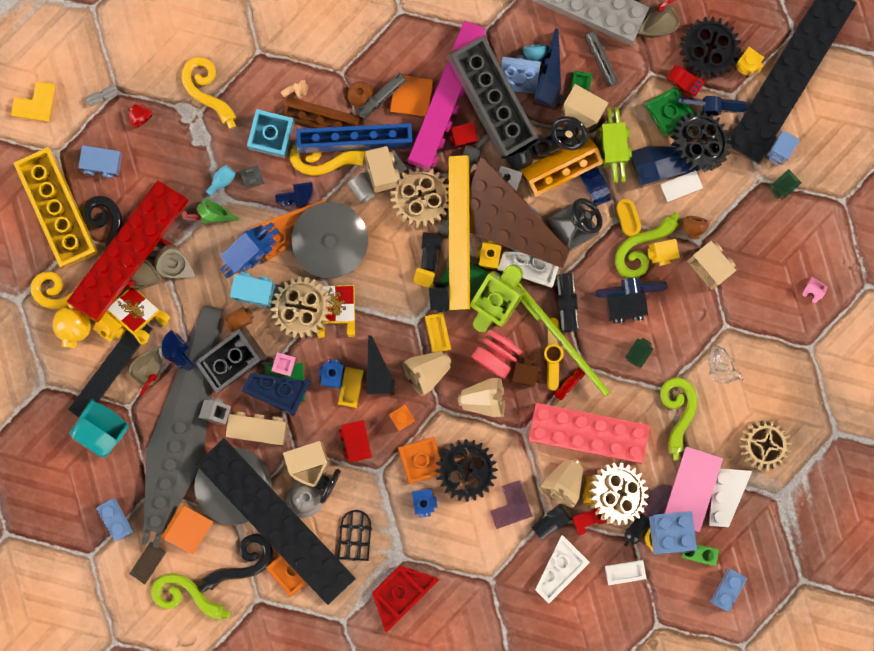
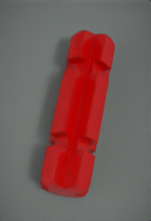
(569, 384)

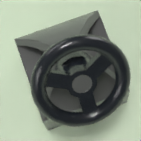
(575, 223)

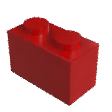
(355, 441)

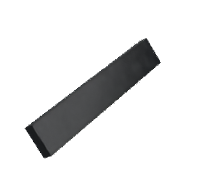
(108, 371)

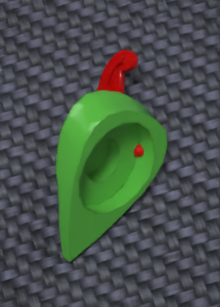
(209, 213)

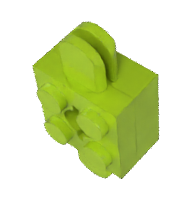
(614, 145)
(497, 298)

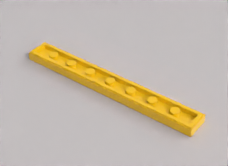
(459, 233)

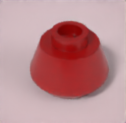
(139, 115)

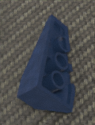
(549, 85)
(657, 164)

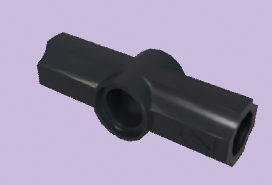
(567, 302)

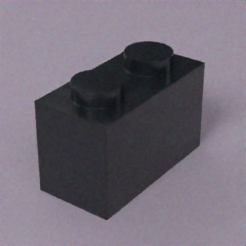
(627, 307)

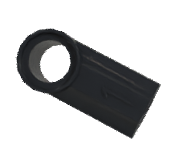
(550, 144)
(431, 246)
(555, 519)

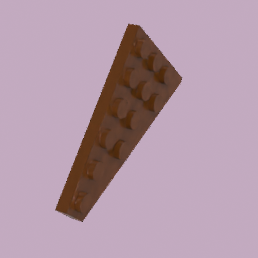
(507, 219)

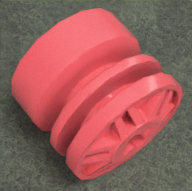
(496, 354)

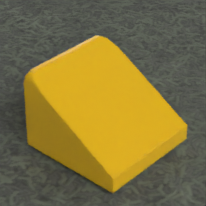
(423, 277)

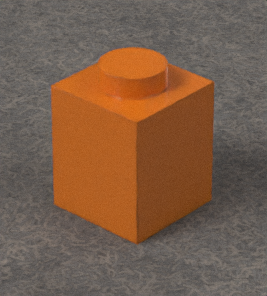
(402, 418)

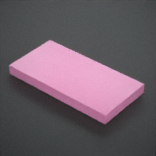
(694, 484)

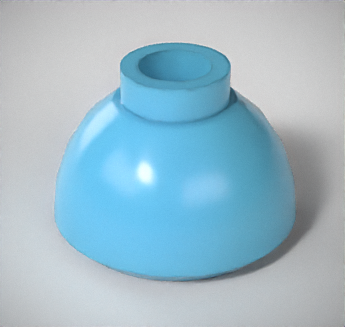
(536, 52)

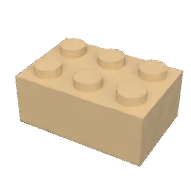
(712, 265)

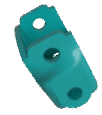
(98, 428)

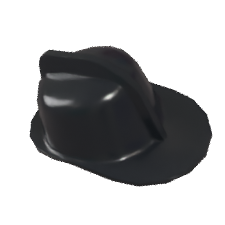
(523, 156)

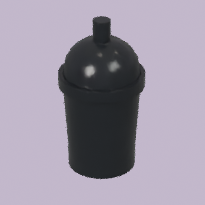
(637, 530)

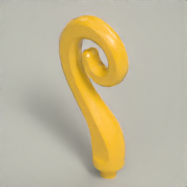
(222, 108)
(353, 157)
(40, 298)

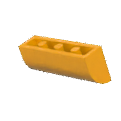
(561, 167)

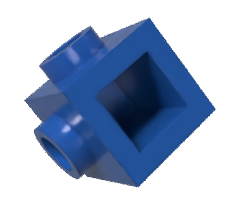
(331, 373)
(424, 502)

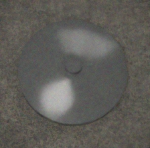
(329, 239)
(213, 500)

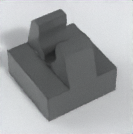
(252, 177)

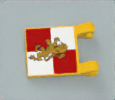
(343, 308)
(135, 312)

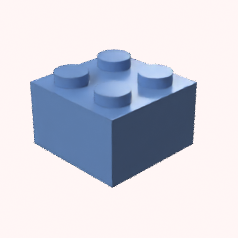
(672, 533)

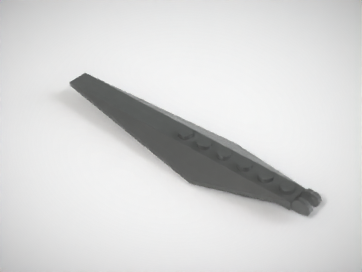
(179, 433)

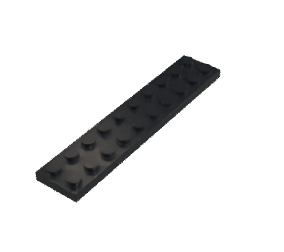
(789, 77)
(275, 521)

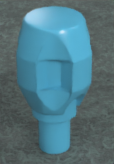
(221, 179)

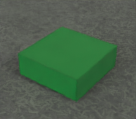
(581, 79)

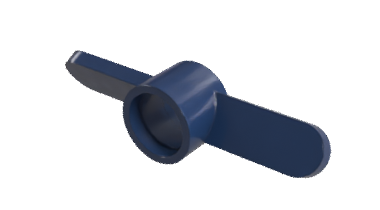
(715, 104)
(632, 286)

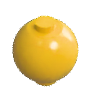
(71, 326)

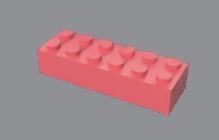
(589, 433)

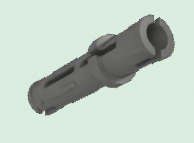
(591, 39)
(383, 94)

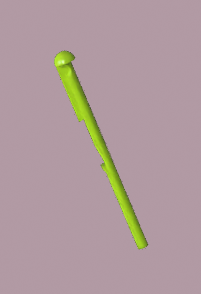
(538, 314)

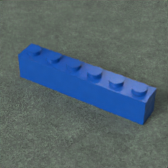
(353, 138)

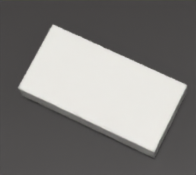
(681, 186)
(625, 572)

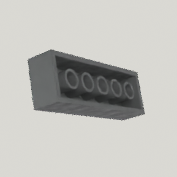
(491, 96)

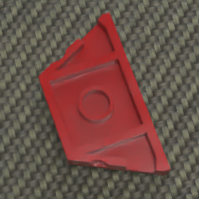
(400, 593)

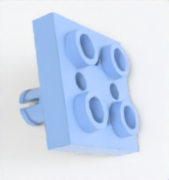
(521, 71)

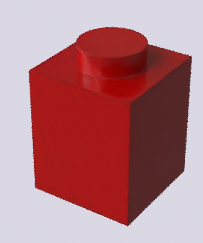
(463, 135)

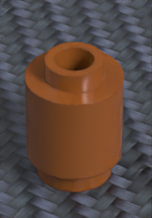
(239, 319)

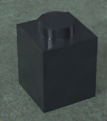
(439, 296)

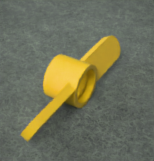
(553, 366)

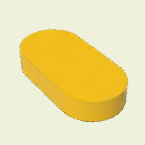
(628, 217)

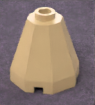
(426, 370)
(484, 398)
(564, 483)

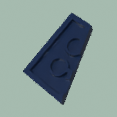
(278, 392)

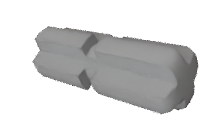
(98, 97)

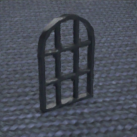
(361, 528)

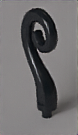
(114, 211)
(217, 576)

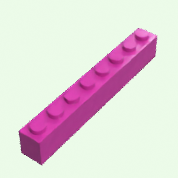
(442, 107)

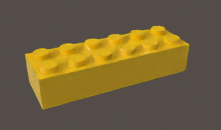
(55, 208)

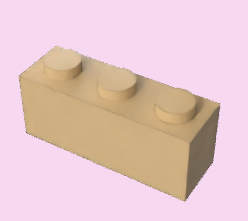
(256, 428)

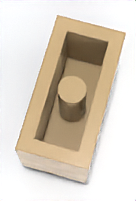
(381, 169)

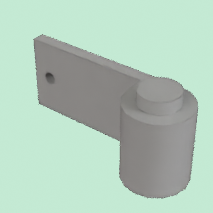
(362, 185)

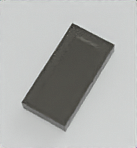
(147, 563)

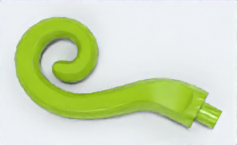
(666, 227)
(675, 441)
(209, 608)

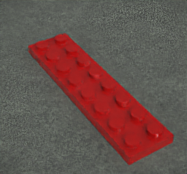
(127, 251)

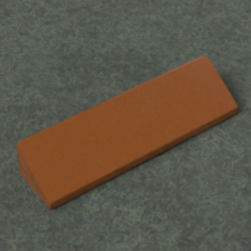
(318, 116)

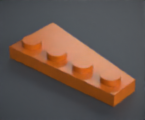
(285, 226)

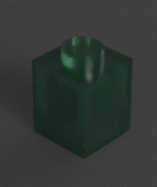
(784, 185)
(639, 352)

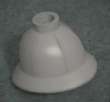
(304, 500)

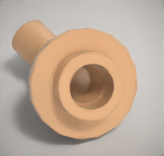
(300, 89)

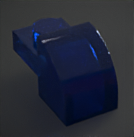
(596, 186)
(301, 196)
(173, 350)

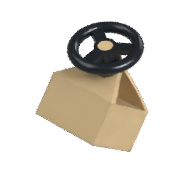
(580, 113)
(308, 467)

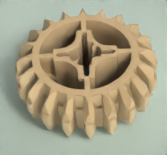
(763, 453)

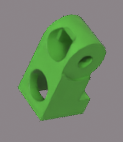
(703, 555)

